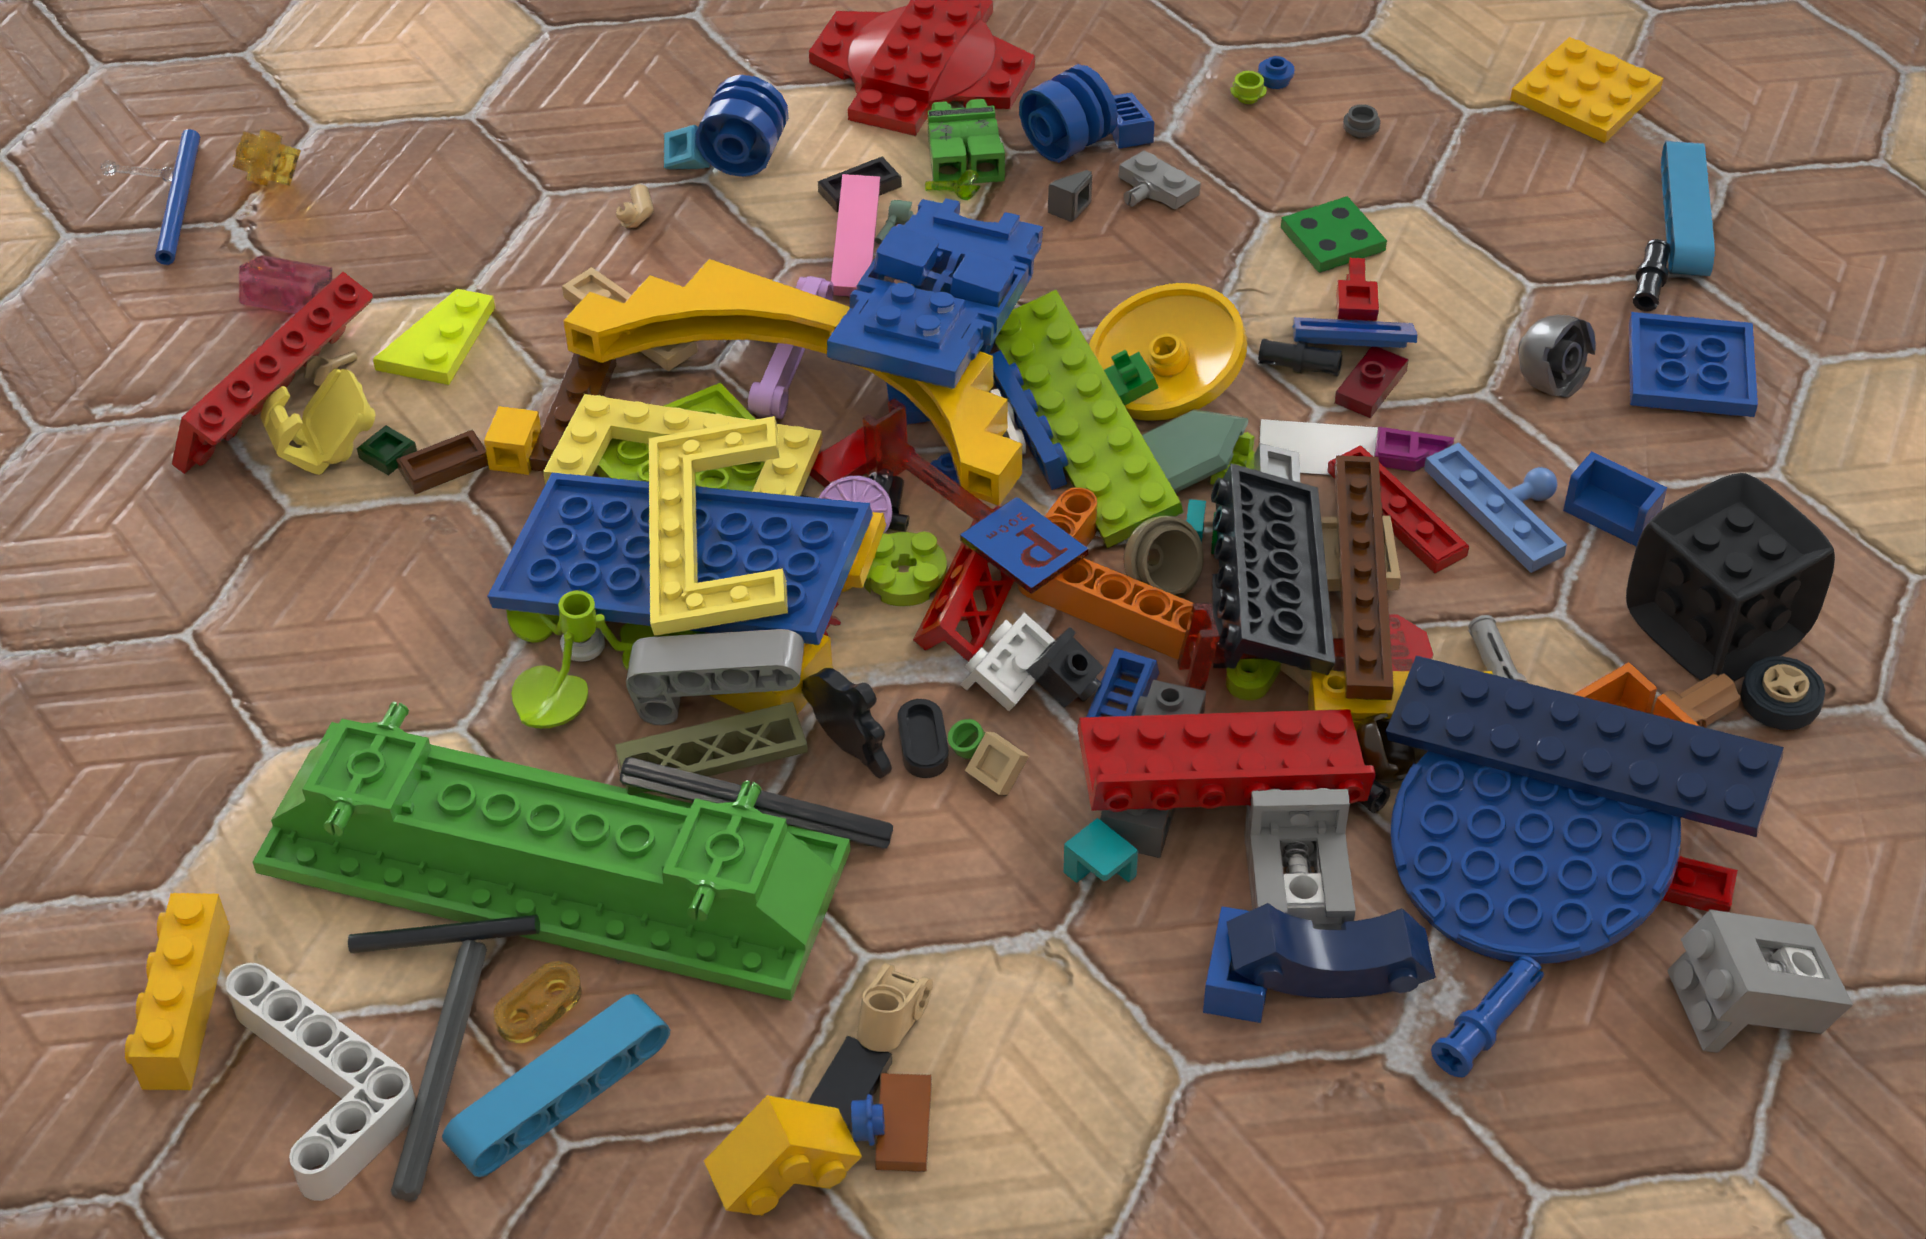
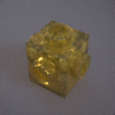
(266, 158)

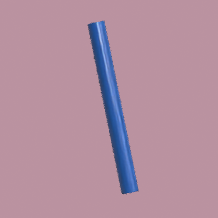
(177, 197)

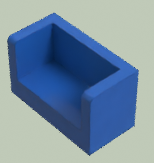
(1613, 497)
(1225, 989)

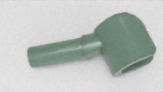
(898, 212)

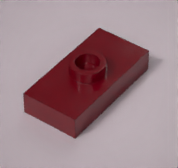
(1371, 381)

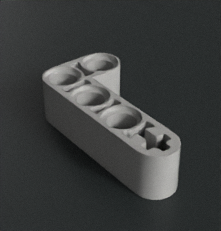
(710, 664)

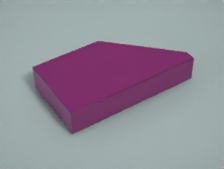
(1407, 448)

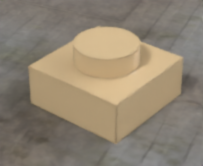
(996, 763)

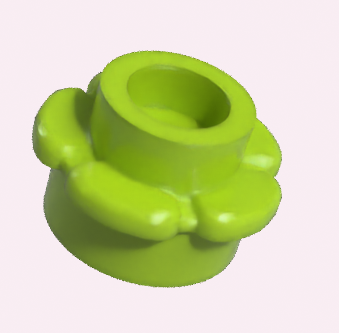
(1248, 87)

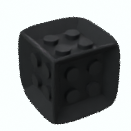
(1729, 577)

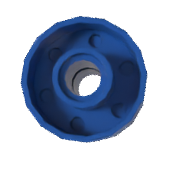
(1068, 113)
(742, 125)

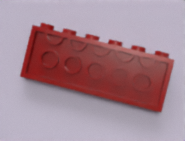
(266, 370)
(1218, 758)

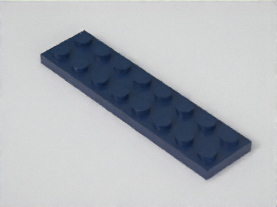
(1587, 745)

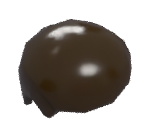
(1388, 758)

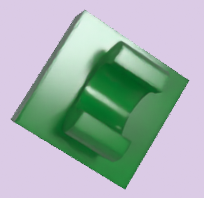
(1130, 376)

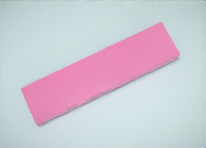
(854, 231)

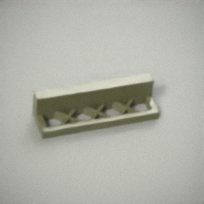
(722, 743)

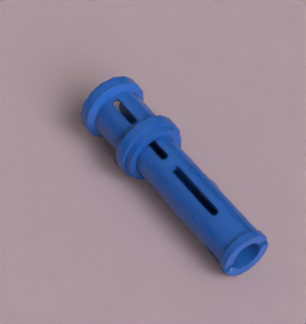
(1477, 1028)

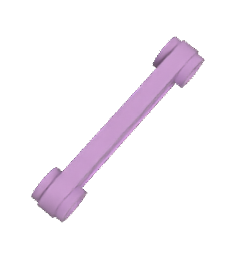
(771, 395)

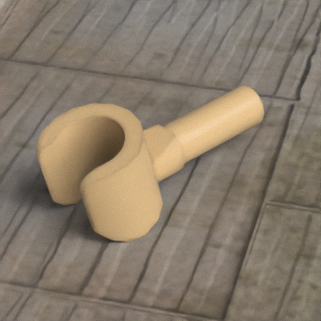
(320, 367)

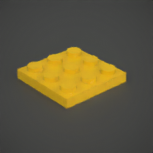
(1586, 89)

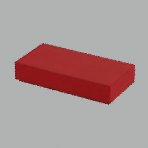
(841, 460)

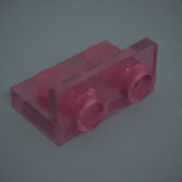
(280, 283)

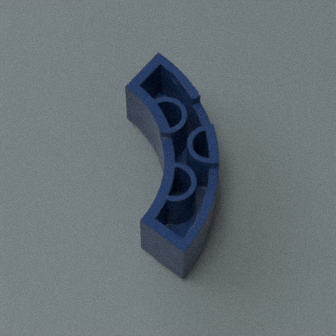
(1351, 962)

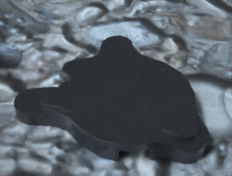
(846, 717)

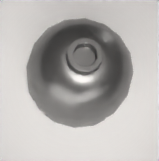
(1556, 354)

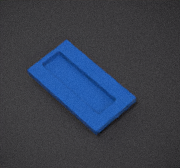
(1354, 332)

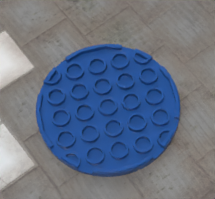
(1527, 861)

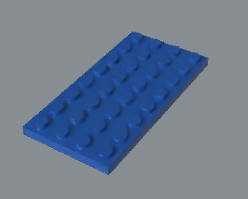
(597, 541)

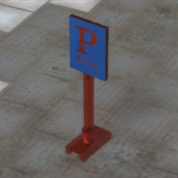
(1010, 538)

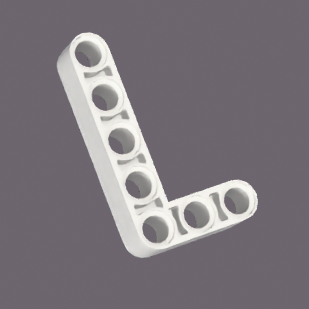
(296, 1030)

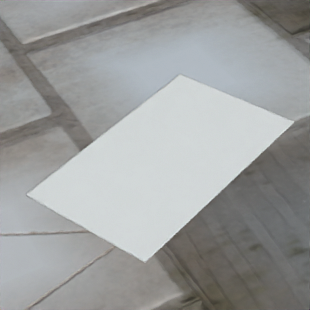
(1316, 441)

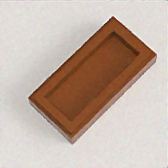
(907, 1121)

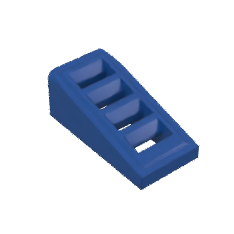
(1133, 122)
(1131, 665)

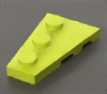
(439, 340)

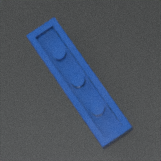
(1035, 429)

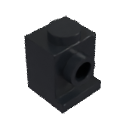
(1066, 670)

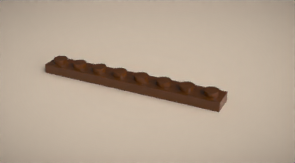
(1363, 579)

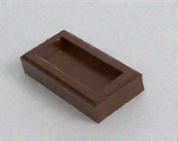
(443, 462)

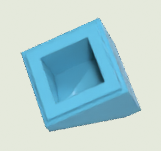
(682, 150)

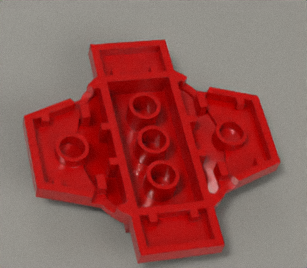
(919, 58)

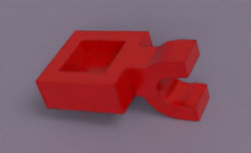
(1356, 296)

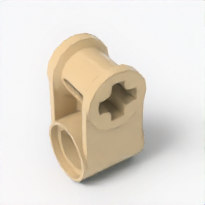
(891, 1008)

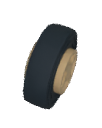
(1782, 693)

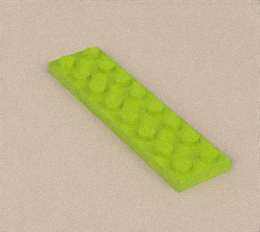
(1086, 418)

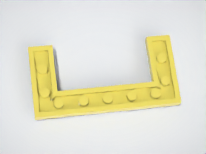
(605, 418)
(675, 594)

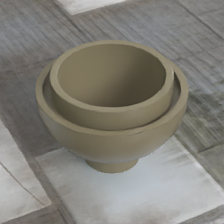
(1173, 555)

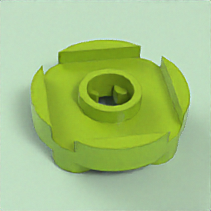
(925, 572)

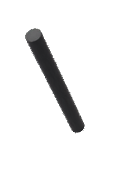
(444, 933)

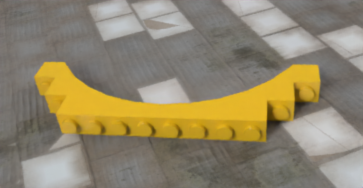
(743, 306)

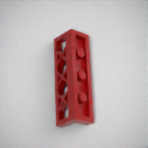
(956, 596)

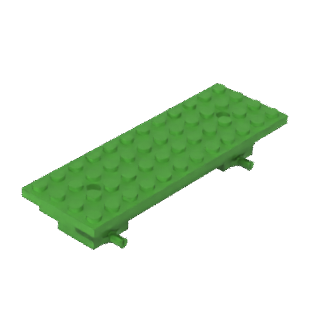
(605, 871)

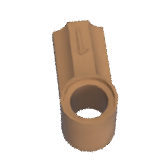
(1707, 699)

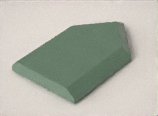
(1195, 445)

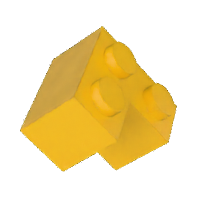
(778, 1147)

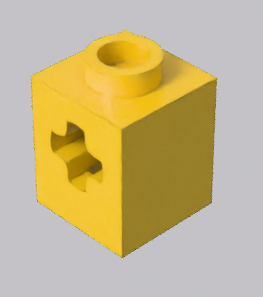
(512, 439)

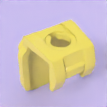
(327, 425)

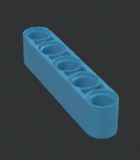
(1687, 208)
(555, 1085)

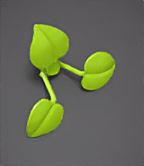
(553, 697)

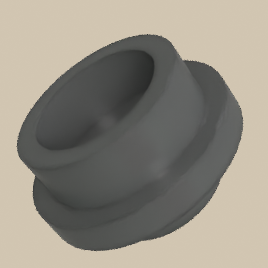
(1361, 121)

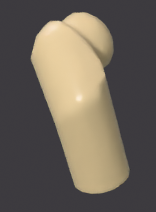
(638, 211)

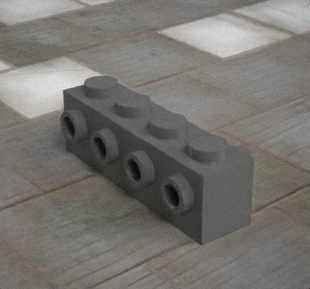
(1149, 827)

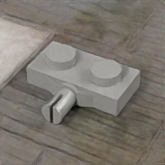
(1157, 181)

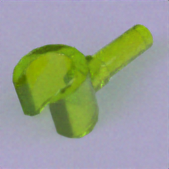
(962, 187)

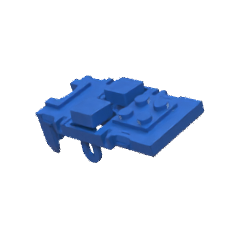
(960, 295)

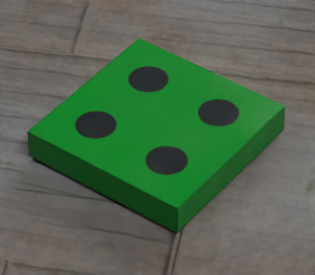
(1333, 234)

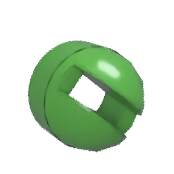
(965, 737)

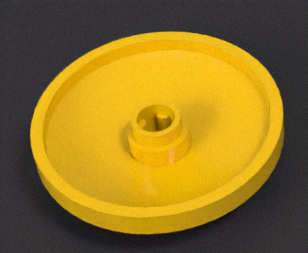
(1187, 340)

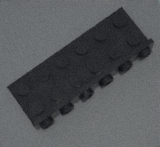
(1271, 571)

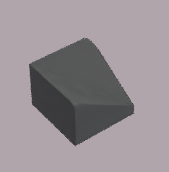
(1070, 195)

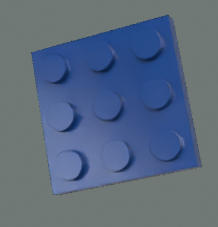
(1692, 364)

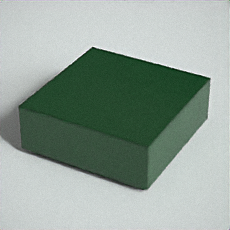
(384, 448)

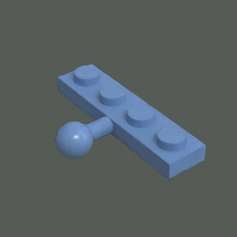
(1497, 507)

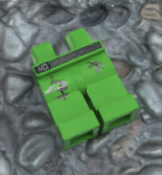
(961, 132)

